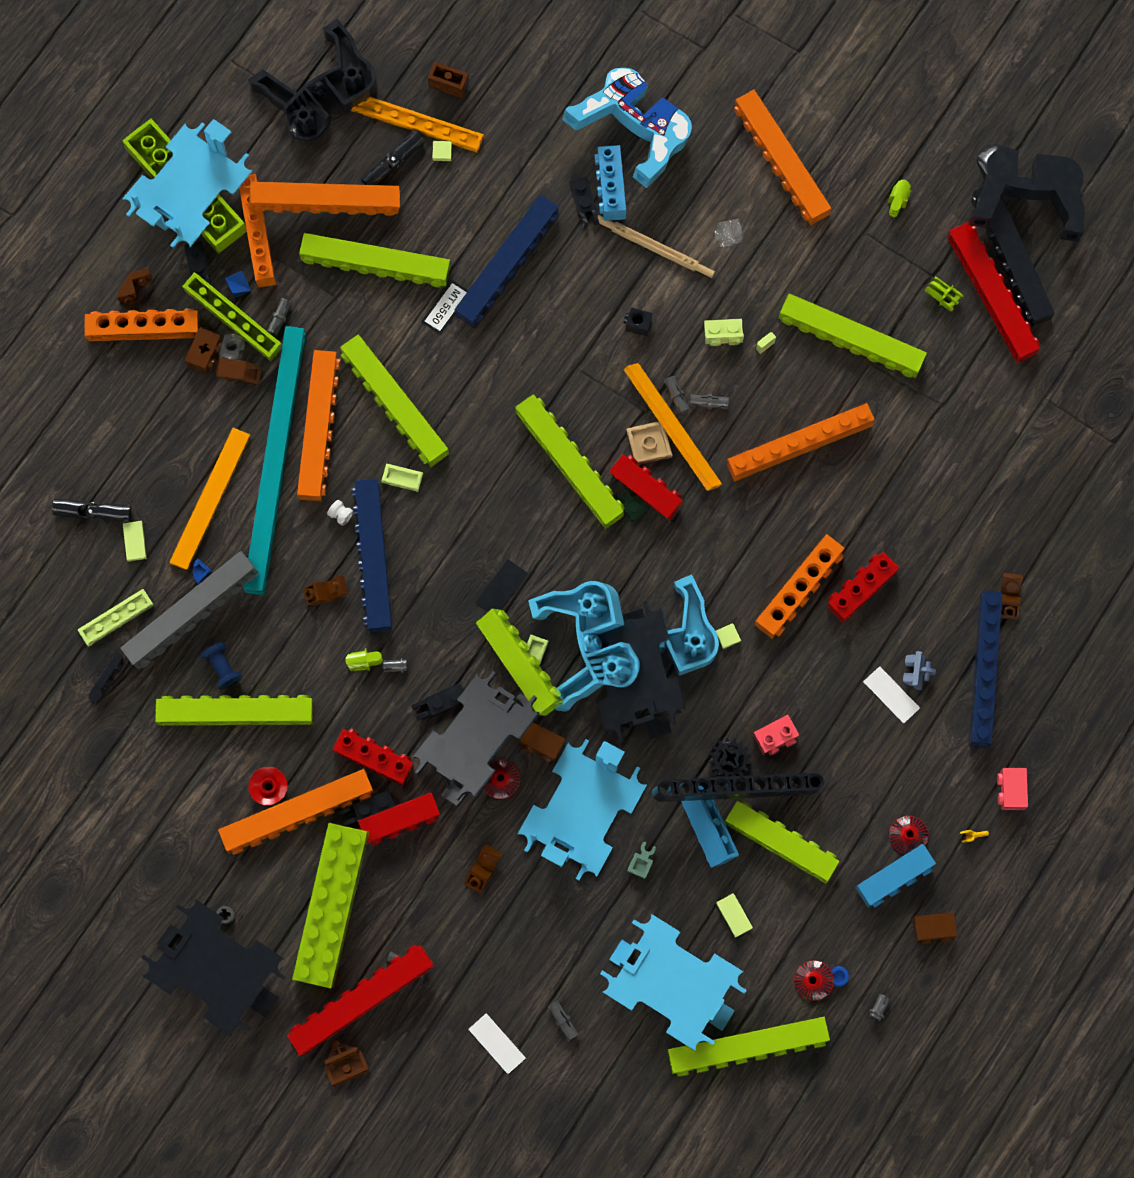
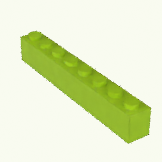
(374, 260)
(852, 335)
(394, 400)
(569, 461)
(235, 710)
(749, 1045)

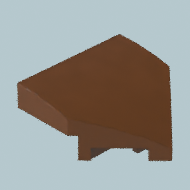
(344, 1063)

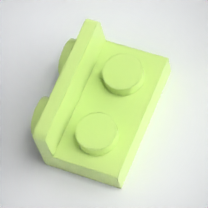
(723, 331)

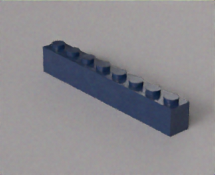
(506, 261)
(373, 555)
(985, 669)

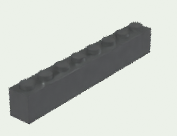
(189, 610)

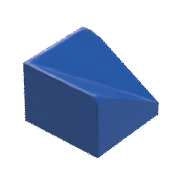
(238, 284)

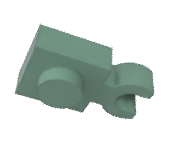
(641, 864)

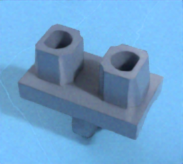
(920, 669)

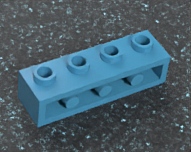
(611, 181)
(710, 830)
(896, 875)

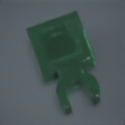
(633, 506)

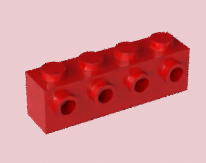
(646, 487)
(862, 587)
(373, 757)
(400, 818)

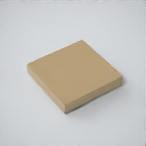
(649, 443)

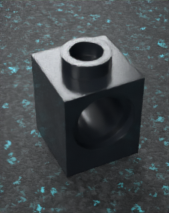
(644, 316)

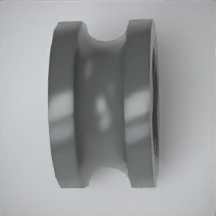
(229, 910)

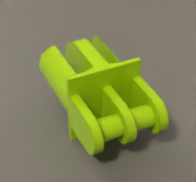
(899, 197)
(940, 291)
(363, 660)

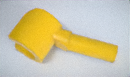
(972, 835)

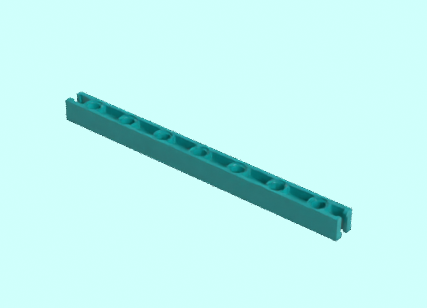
(275, 457)

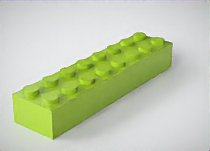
(149, 150)
(330, 905)

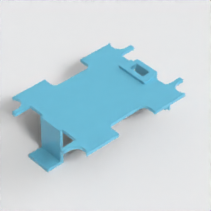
(188, 182)
(583, 807)
(673, 982)

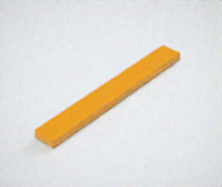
(421, 123)
(672, 426)
(210, 499)

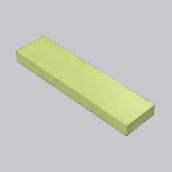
(115, 617)

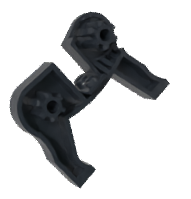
(348, 84)
(1052, 179)

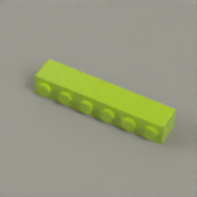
(232, 316)
(519, 661)
(781, 841)

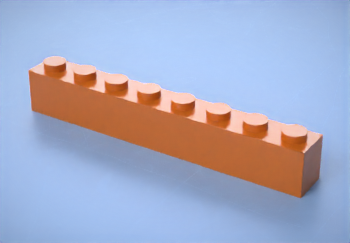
(782, 157)
(324, 198)
(317, 425)
(800, 442)
(295, 812)

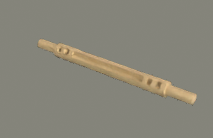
(656, 247)

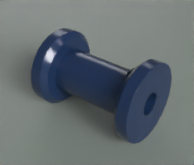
(221, 666)

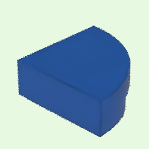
(200, 571)

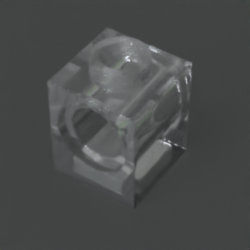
(728, 232)
(229, 340)

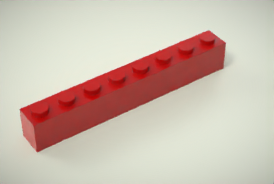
(993, 292)
(360, 1000)

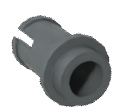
(395, 665)
(879, 1007)

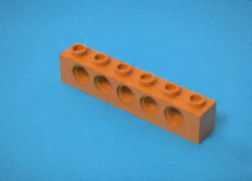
(257, 239)
(150, 331)
(826, 547)

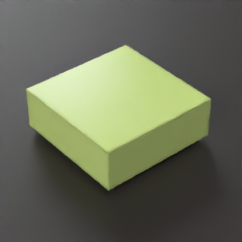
(442, 150)
(765, 342)
(728, 636)

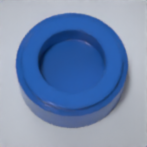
(840, 975)

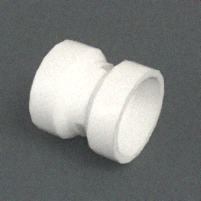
(340, 513)

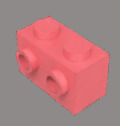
(776, 735)
(1013, 788)

